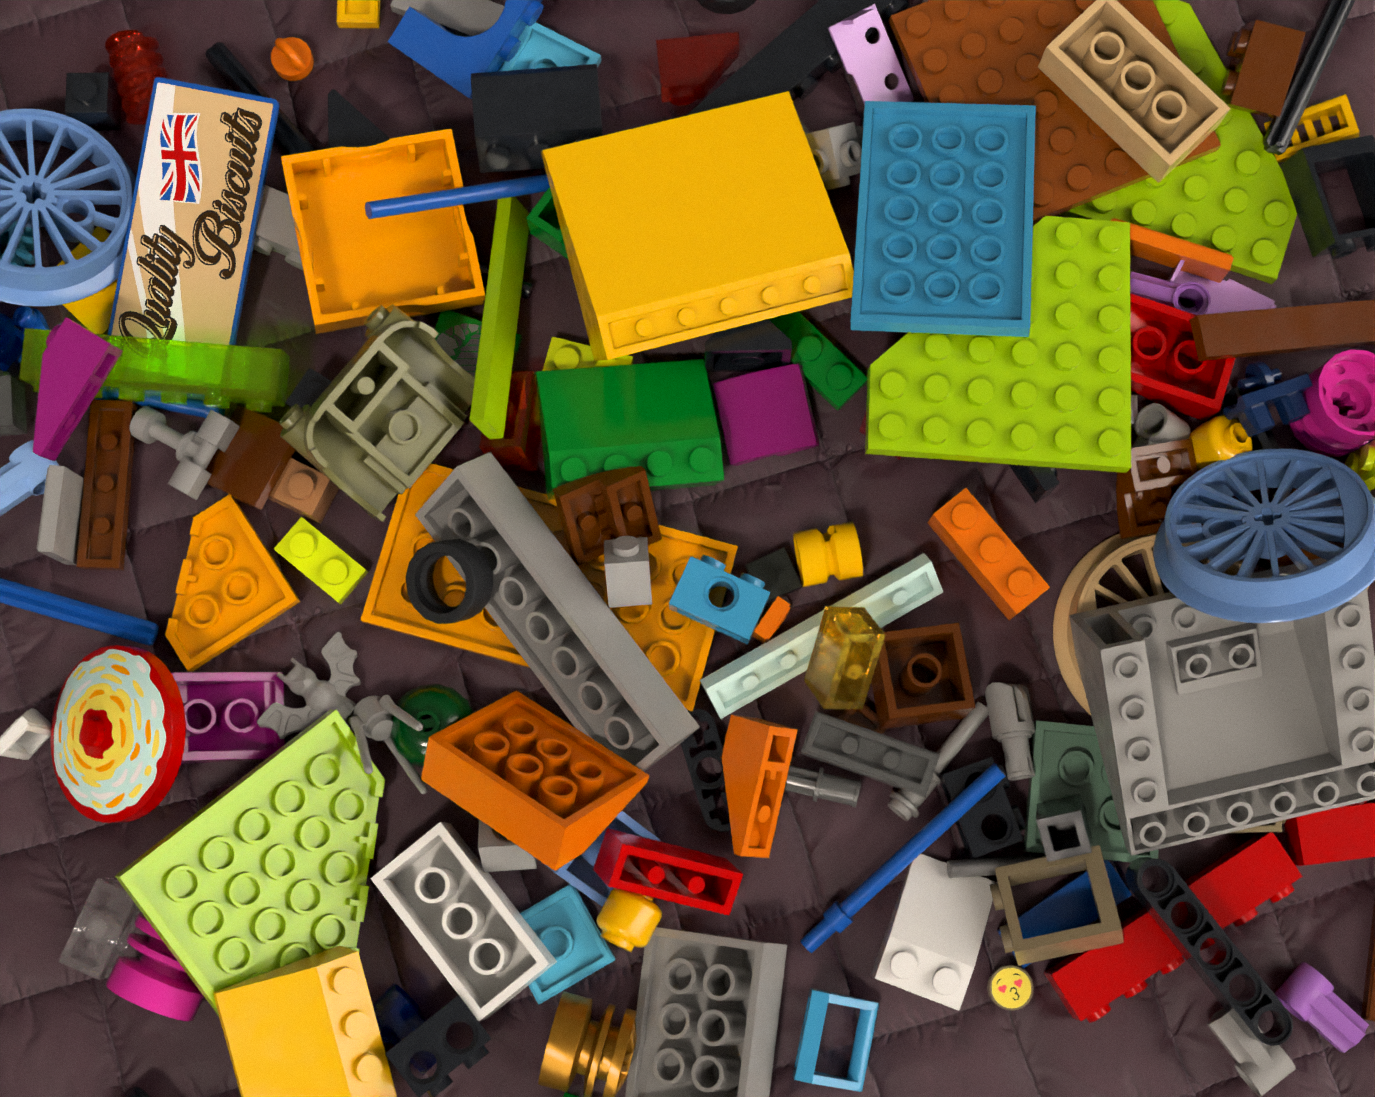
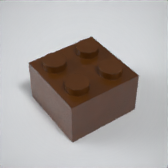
(922, 677)

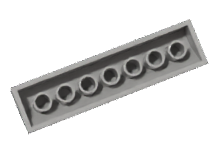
(558, 617)

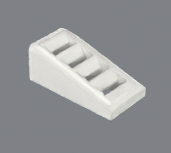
(25, 735)

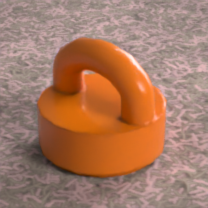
(292, 58)

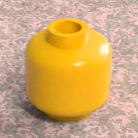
(1219, 440)
(628, 919)

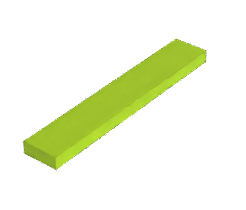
(500, 318)

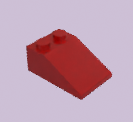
(1167, 362)

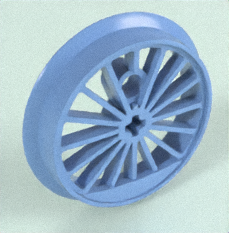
(53, 201)
(1268, 531)

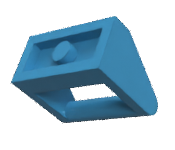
(811, 1036)

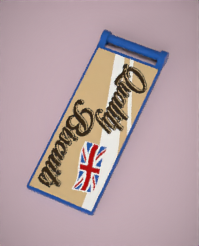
(193, 219)

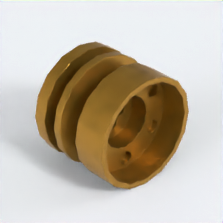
(588, 1047)

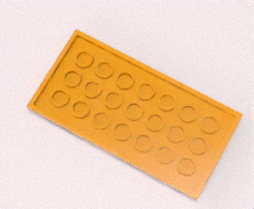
(668, 639)

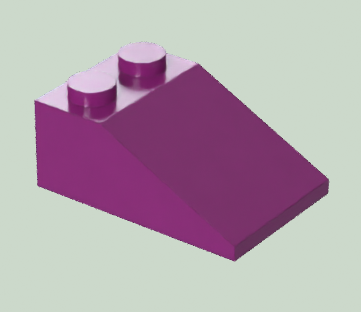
(224, 715)

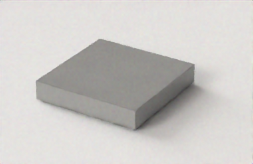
(61, 515)

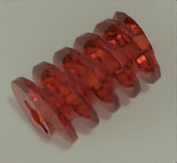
(134, 69)

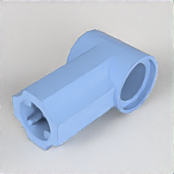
(22, 476)

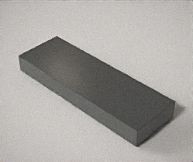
(870, 754)

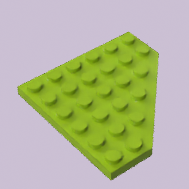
(1219, 201)
(1030, 398)
(267, 864)

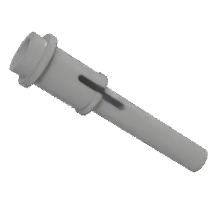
(906, 803)

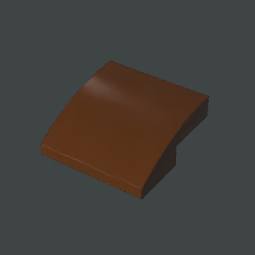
(252, 459)
(1150, 484)
(604, 509)

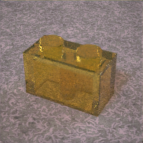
(844, 657)

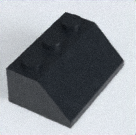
(533, 111)

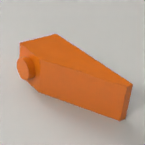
(755, 777)

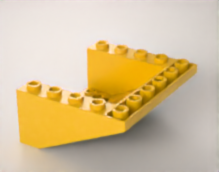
(696, 226)

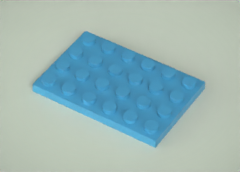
(945, 219)

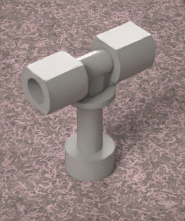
(192, 449)

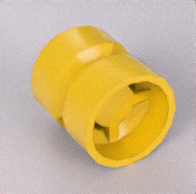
(828, 554)

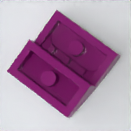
(766, 414)

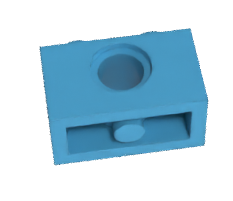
(736, 619)

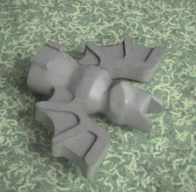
(318, 694)

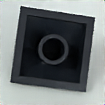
(748, 348)

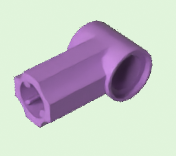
(1170, 292)
(1312, 1000)

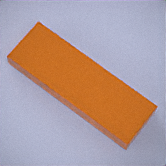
(1170, 250)

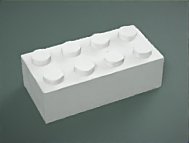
(463, 920)

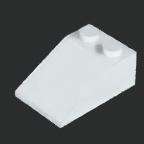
(934, 933)

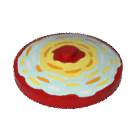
(118, 734)

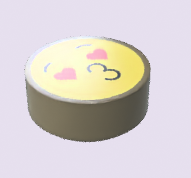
(1010, 987)

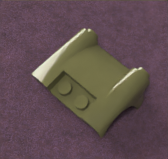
(383, 412)

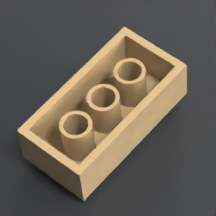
(1133, 87)

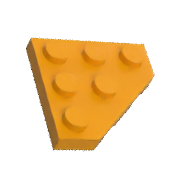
(224, 586)

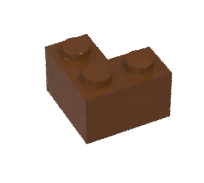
(1263, 67)

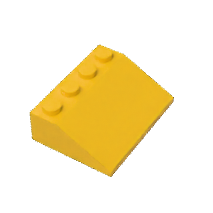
(306, 1030)

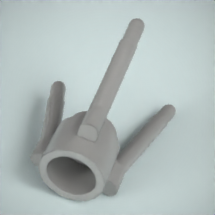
(373, 719)

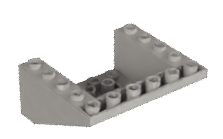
(1227, 718)

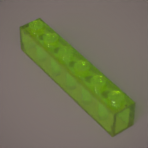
(181, 371)

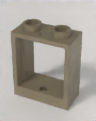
(1064, 942)

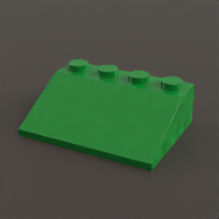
(630, 418)

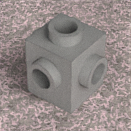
(836, 154)

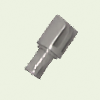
(1012, 726)

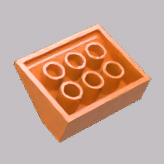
(531, 777)

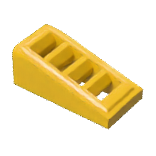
(1337, 106)

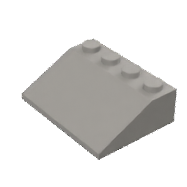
(706, 1016)

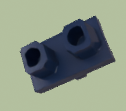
(1285, 396)

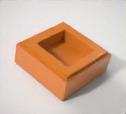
(772, 620)

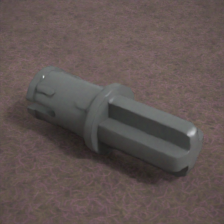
(823, 785)

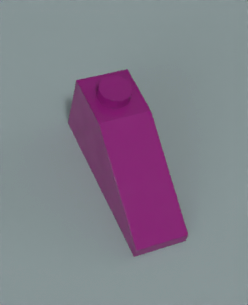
(70, 378)

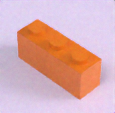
(987, 554)

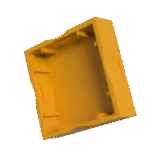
(407, 260)

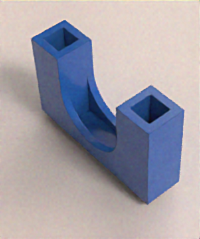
(456, 56)

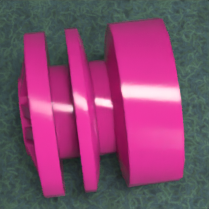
(1340, 405)
(155, 978)

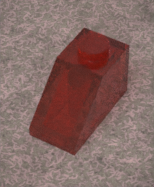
(693, 65)
(522, 427)

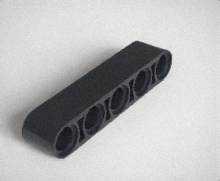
(1224, 965)

